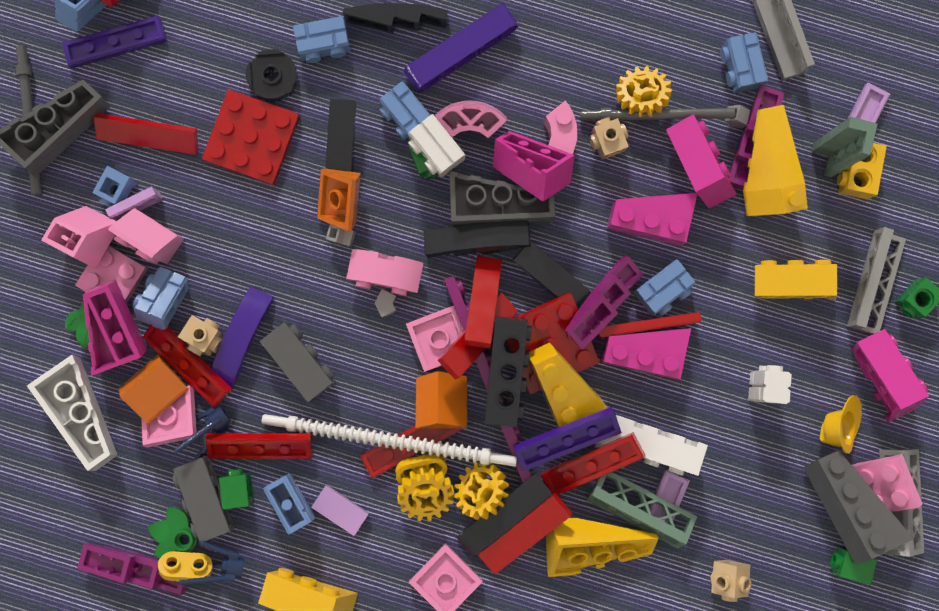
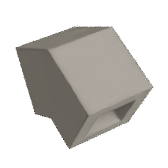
(741, 118)
(340, 236)
(385, 303)

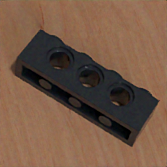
(497, 412)

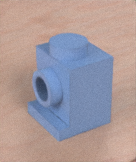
(108, 182)

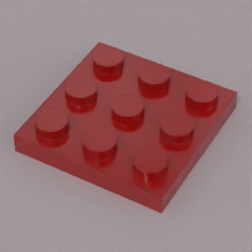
(251, 137)
(549, 326)

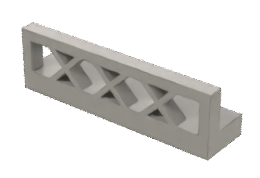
(784, 37)
(870, 281)
(910, 518)

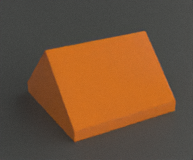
(339, 198)
(152, 389)
(441, 401)

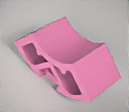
(471, 116)
(562, 128)
(385, 271)

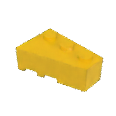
(796, 280)
(563, 387)
(295, 593)

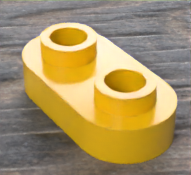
(420, 462)
(185, 566)

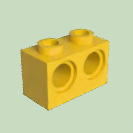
(868, 173)

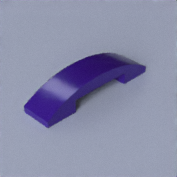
(241, 334)

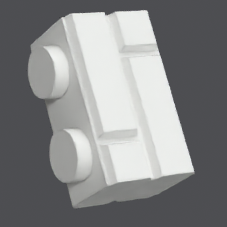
(436, 146)
(770, 385)

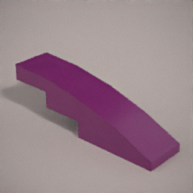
(739, 169)
(603, 301)
(126, 567)

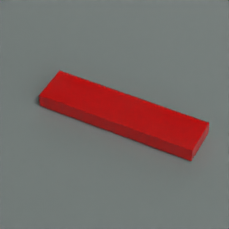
(146, 133)
(483, 302)
(652, 324)
(460, 356)
(188, 364)
(258, 446)
(382, 458)
(593, 464)
(525, 533)

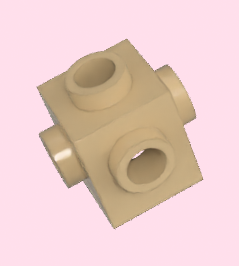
(606, 146)
(201, 336)
(730, 580)

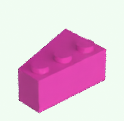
(701, 161)
(533, 164)
(655, 217)
(111, 328)
(651, 352)
(891, 374)

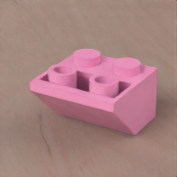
(81, 235)
(146, 236)

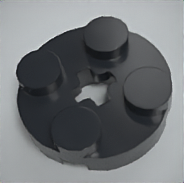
(260, 67)

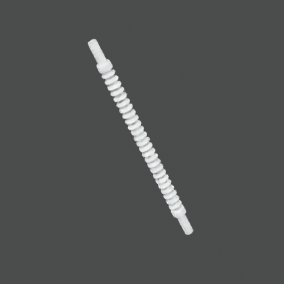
(485, 455)

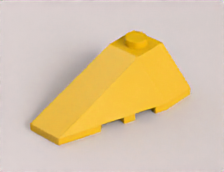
(775, 173)
(588, 543)

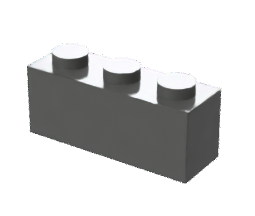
(298, 361)
(203, 499)

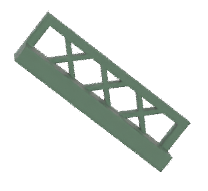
(846, 144)
(638, 517)

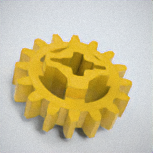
(643, 91)
(481, 491)
(425, 494)

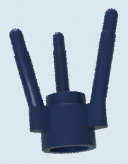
(216, 421)
(231, 567)

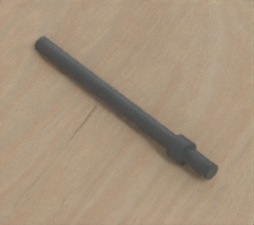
(24, 73)
(709, 113)

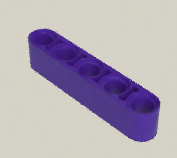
(461, 48)

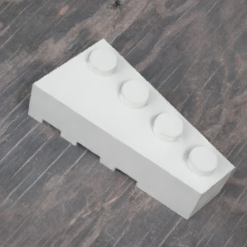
(73, 409)
(663, 447)

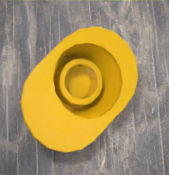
(842, 425)

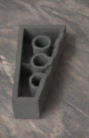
(51, 127)
(495, 201)
(855, 509)

